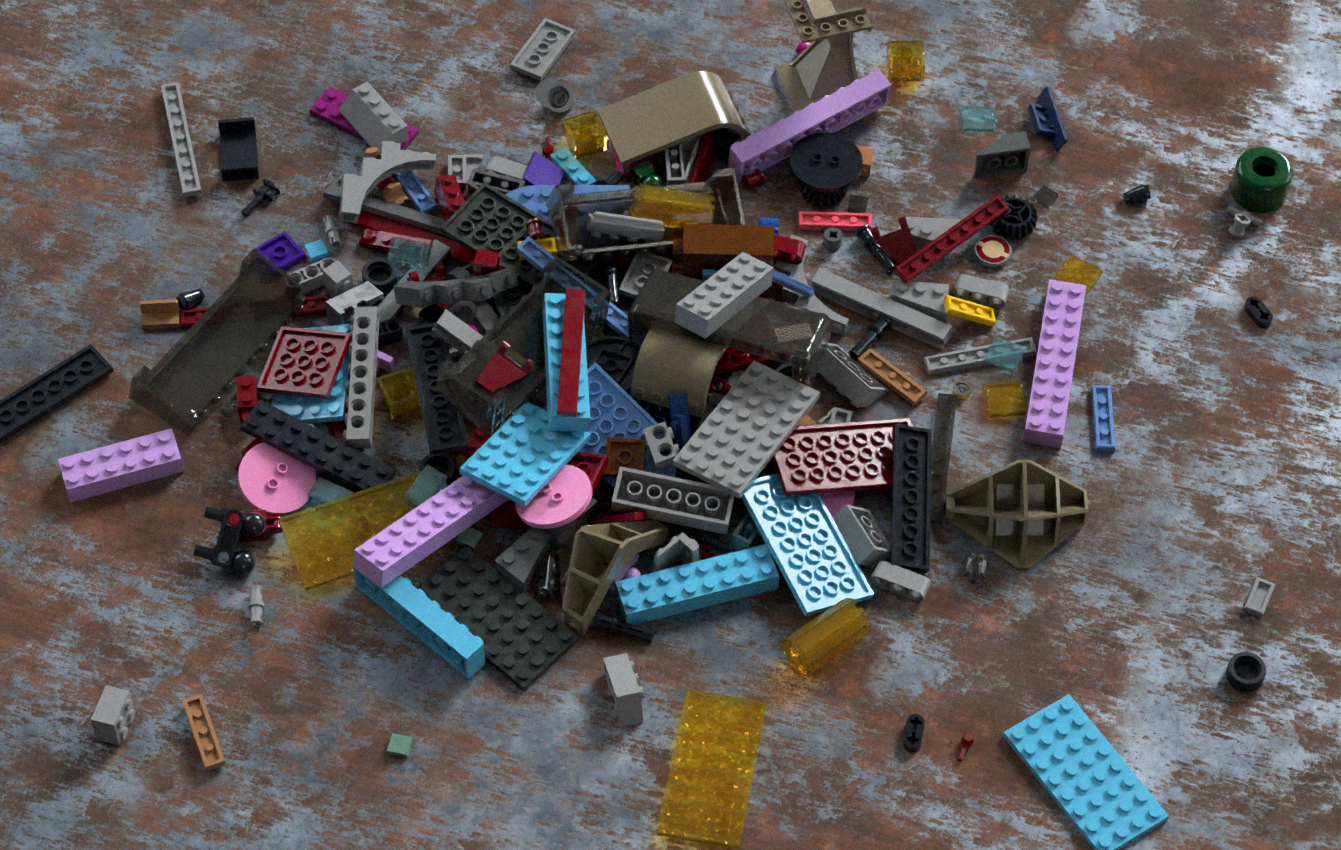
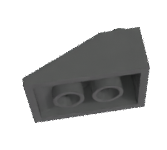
(1003, 156)

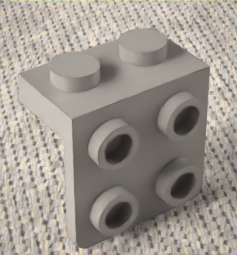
(679, 548)

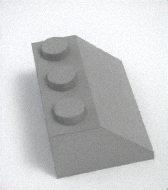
(862, 535)

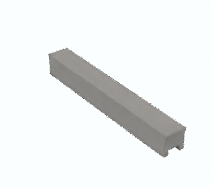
(873, 305)
(462, 339)

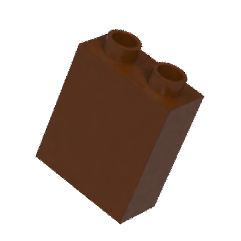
(716, 245)

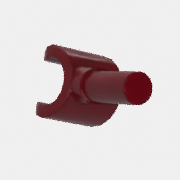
(547, 151)
(708, 554)
(966, 743)

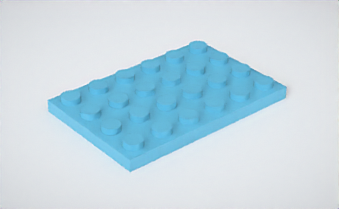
(316, 409)
(523, 455)

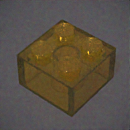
(905, 60)
(585, 134)
(399, 392)

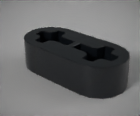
(1257, 312)
(918, 733)

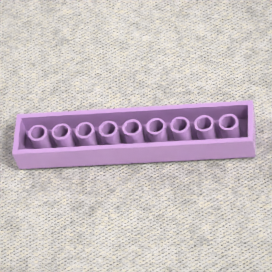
(827, 115)
(1054, 364)
(425, 530)

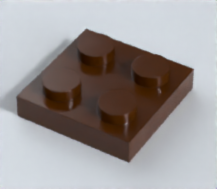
(624, 453)

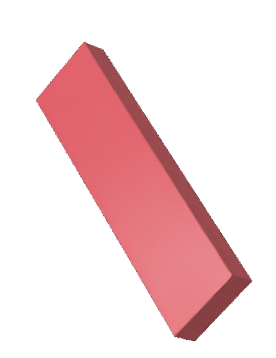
(839, 220)

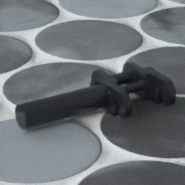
(260, 196)

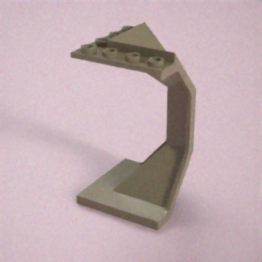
(829, 57)

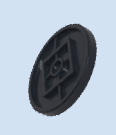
(826, 162)
(616, 357)

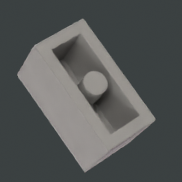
(337, 279)

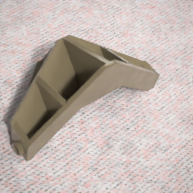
(1018, 511)
(595, 559)

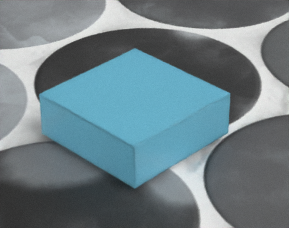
(316, 250)

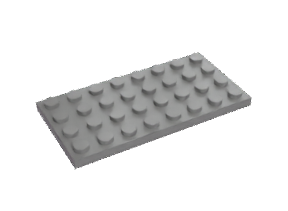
(746, 429)

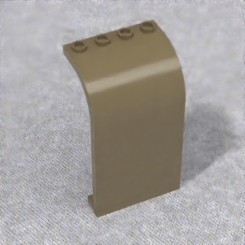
(670, 116)
(672, 366)

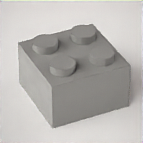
(113, 715)

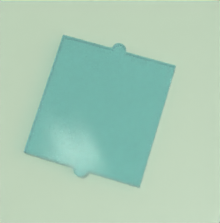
(978, 118)
(1005, 354)

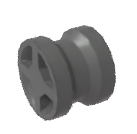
(832, 239)

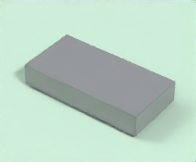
(1259, 597)

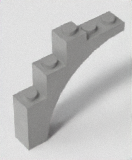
(373, 171)
(838, 323)

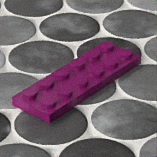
(328, 107)

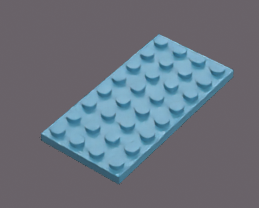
(805, 546)
(1085, 775)

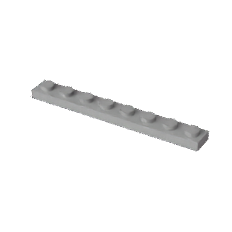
(181, 139)

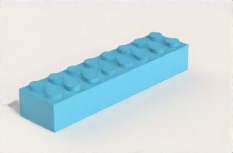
(553, 320)
(696, 585)
(427, 622)

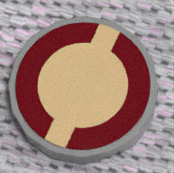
(992, 251)

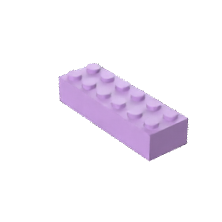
(120, 465)

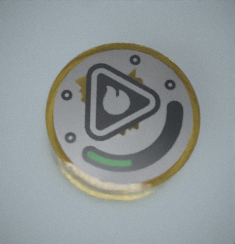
(962, 390)

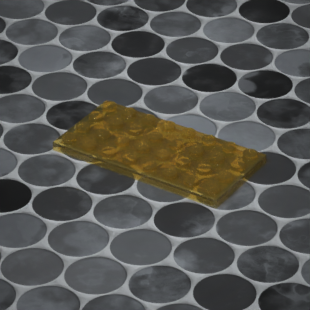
(327, 534)
(712, 769)

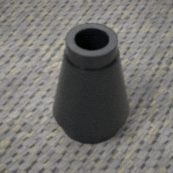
(1137, 194)
(189, 299)

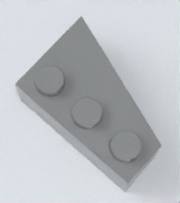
(922, 297)

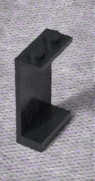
(238, 149)

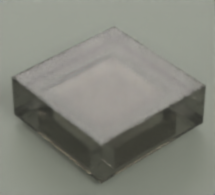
(1045, 197)
(857, 204)

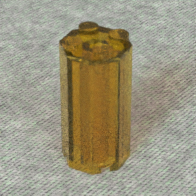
(672, 206)
(826, 636)

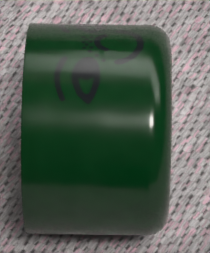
(1261, 179)

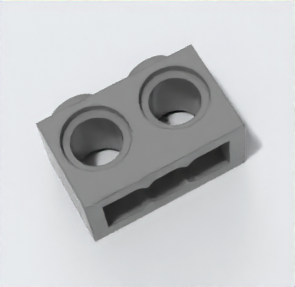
(658, 446)

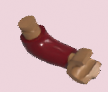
(391, 189)

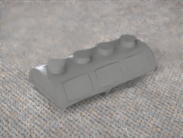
(624, 225)

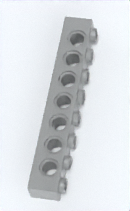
(362, 436)

